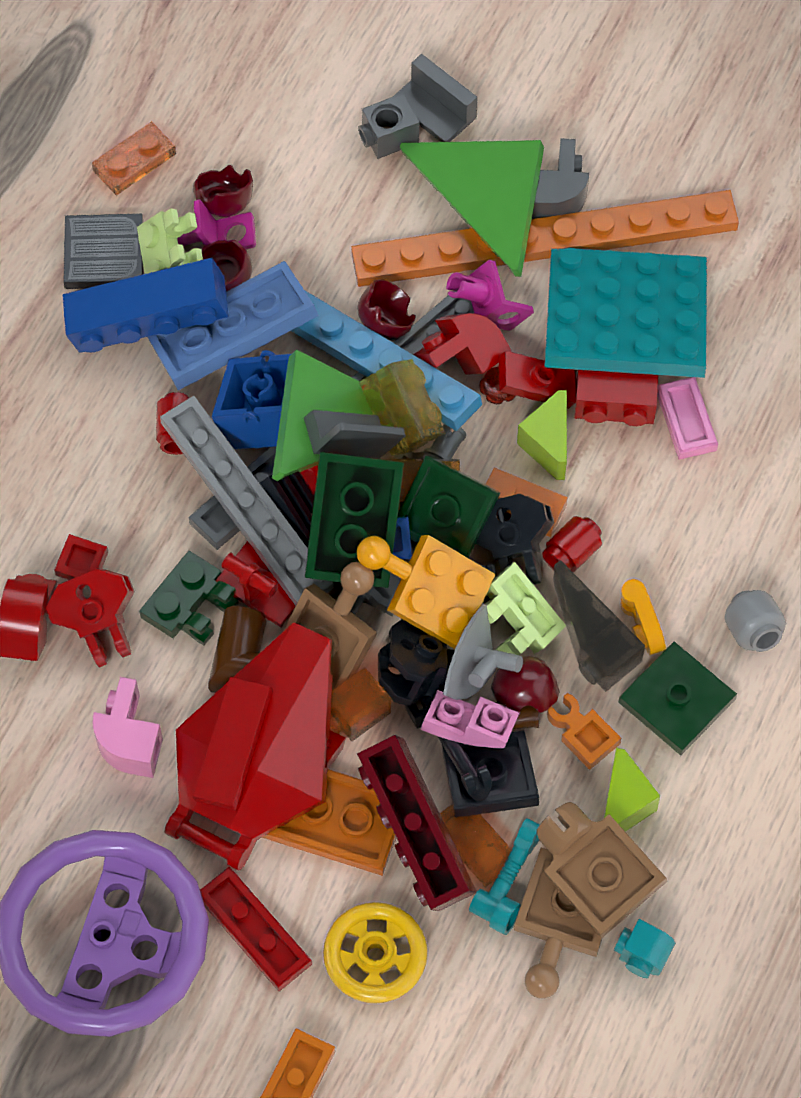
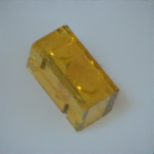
(402, 401)

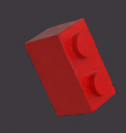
(616, 397)

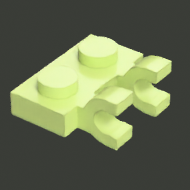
(160, 242)
(525, 610)

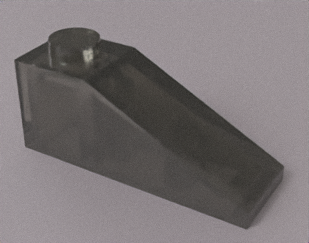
(599, 638)

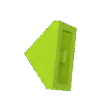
(545, 435)
(630, 793)

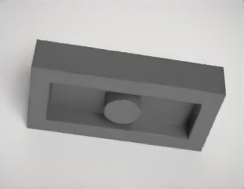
(439, 100)
(350, 434)

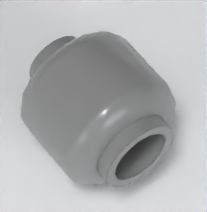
(755, 620)

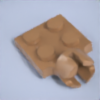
(598, 867)

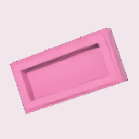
(687, 418)

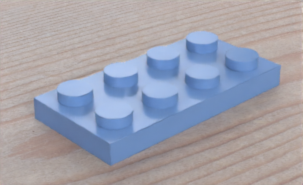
(257, 314)

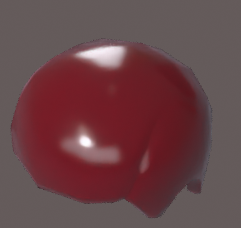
(224, 190)
(231, 259)
(385, 309)
(530, 686)

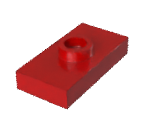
(532, 380)

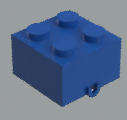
(251, 400)

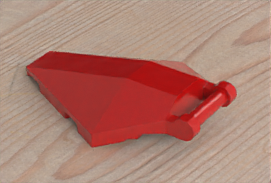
(289, 757)

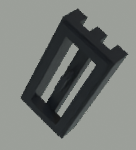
(293, 500)

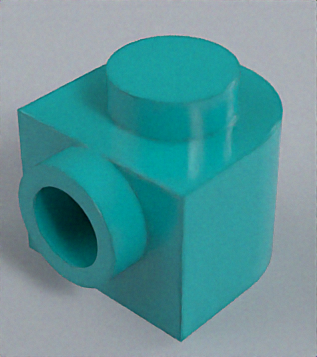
(644, 949)

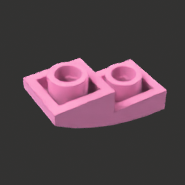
(478, 725)

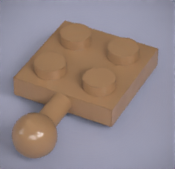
(335, 621)
(551, 917)

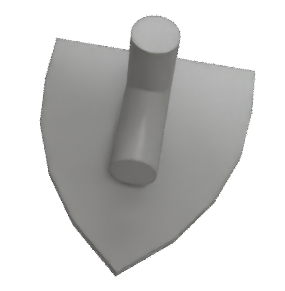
(475, 659)

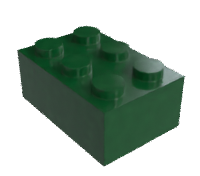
(351, 503)

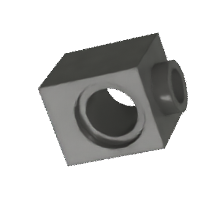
(393, 113)

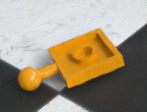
(436, 587)

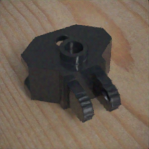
(519, 535)
(418, 658)

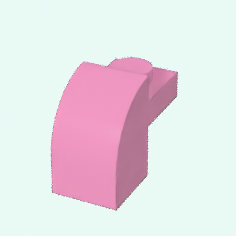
(125, 742)

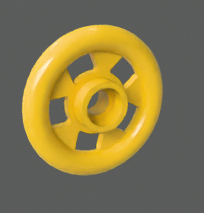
(373, 987)

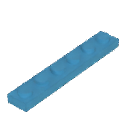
(370, 352)

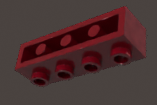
(416, 824)

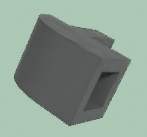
(564, 189)

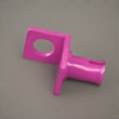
(211, 230)
(487, 295)

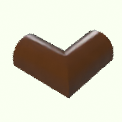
(237, 644)

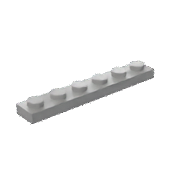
(241, 496)

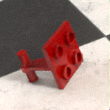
(256, 585)

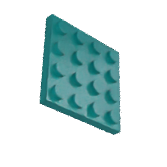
(627, 312)

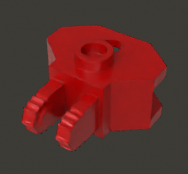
(96, 614)

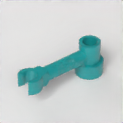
(494, 905)

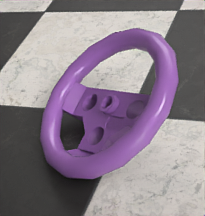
(126, 869)

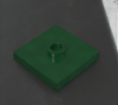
(447, 506)
(677, 698)

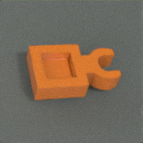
(586, 735)

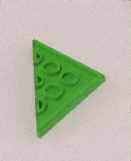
(488, 187)
(307, 388)

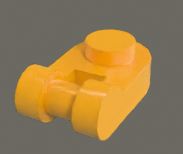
(636, 603)

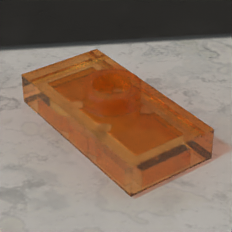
(477, 844)

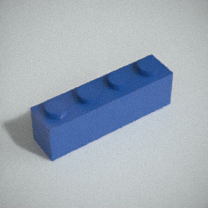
(145, 306)

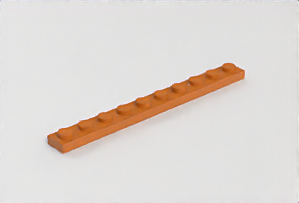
(581, 230)

